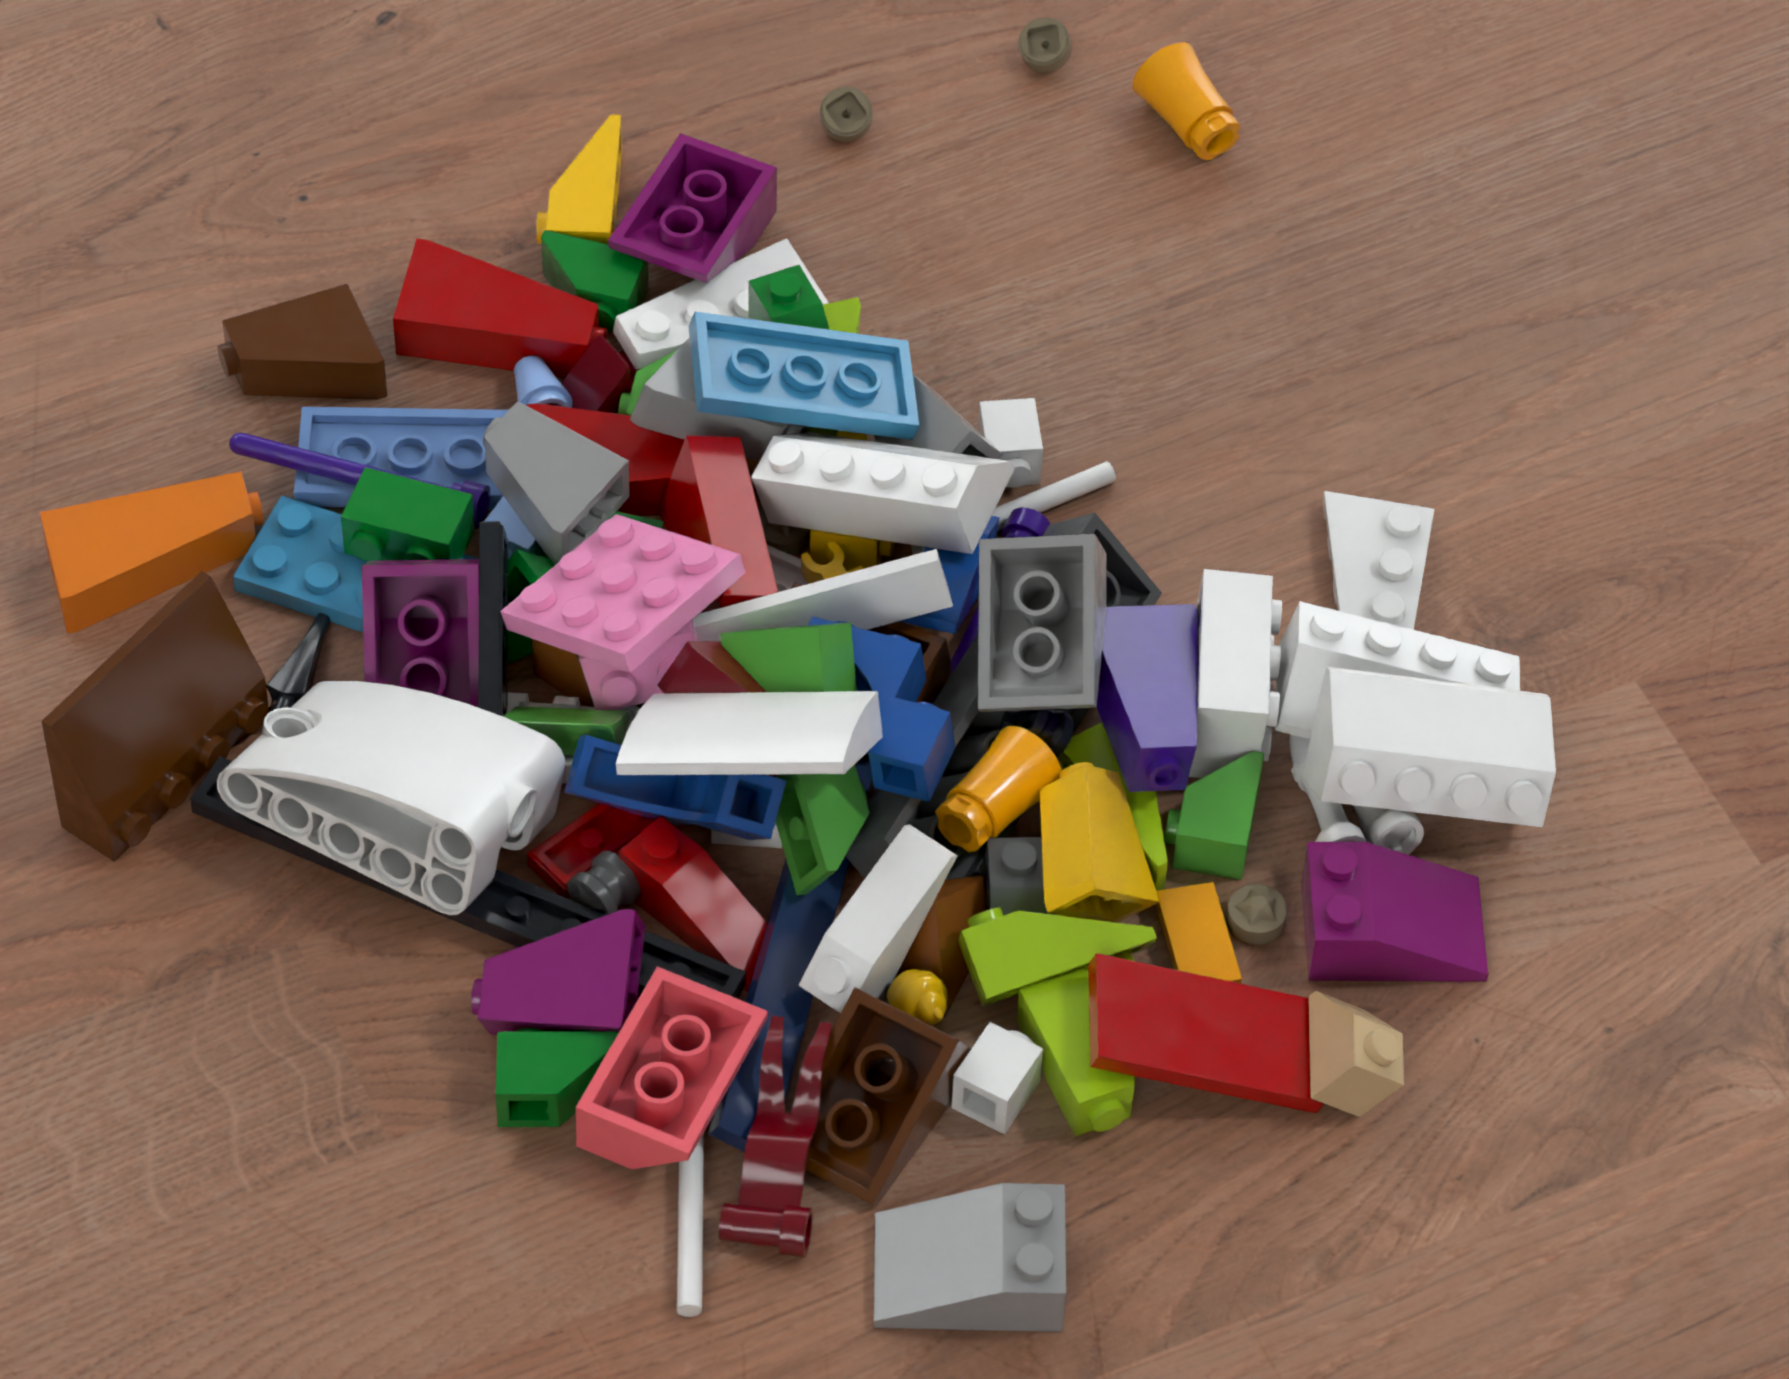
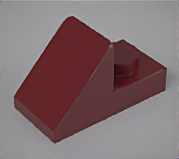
(600, 378)

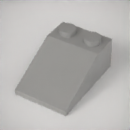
(1040, 622)
(974, 1261)

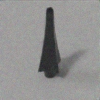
(298, 672)

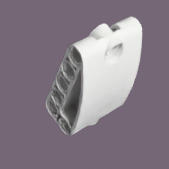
(399, 786)

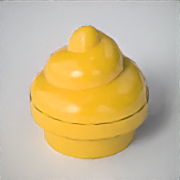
(919, 995)

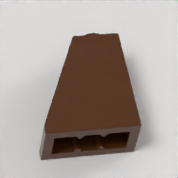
(305, 349)

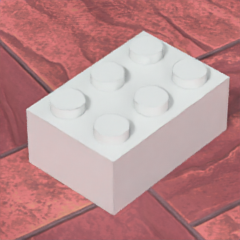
(1235, 668)

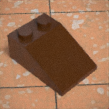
(880, 1095)

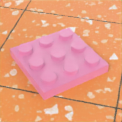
(623, 592)

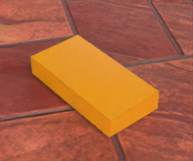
(1197, 932)

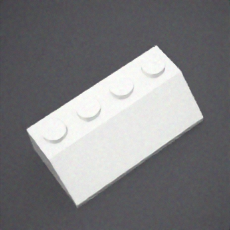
(879, 490)
(1348, 641)
(1432, 747)

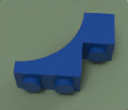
(915, 735)
(726, 803)

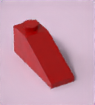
(694, 896)

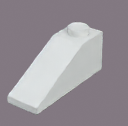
(879, 921)

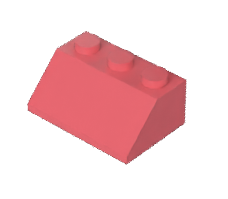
(666, 1072)

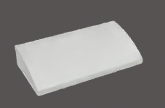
(751, 733)

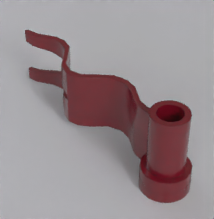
(777, 1153)

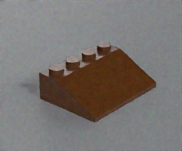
(153, 720)

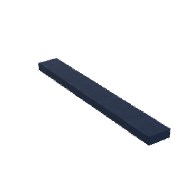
(785, 953)

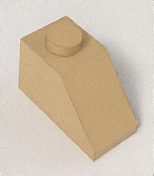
(1352, 1056)

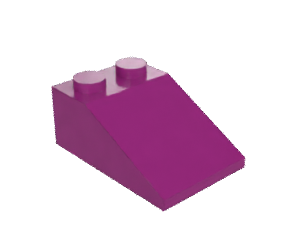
(699, 210)
(422, 625)
(1389, 917)

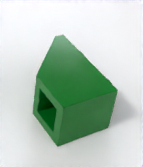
(545, 1074)

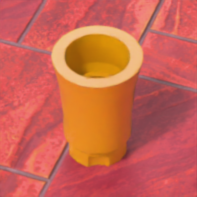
(1187, 100)
(997, 788)

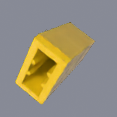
(1092, 848)

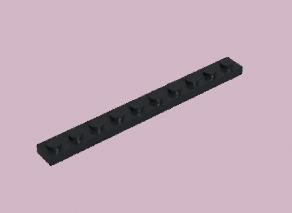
(505, 909)

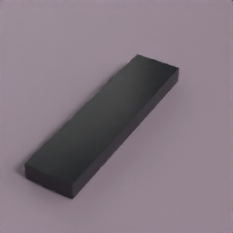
(492, 630)

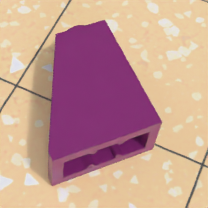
(565, 981)

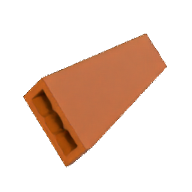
(145, 543)

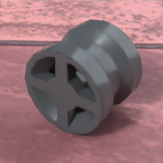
(605, 885)

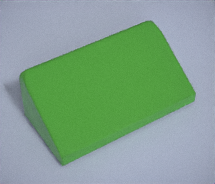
(567, 724)

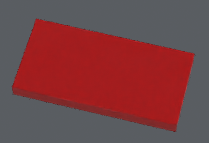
(1200, 1032)

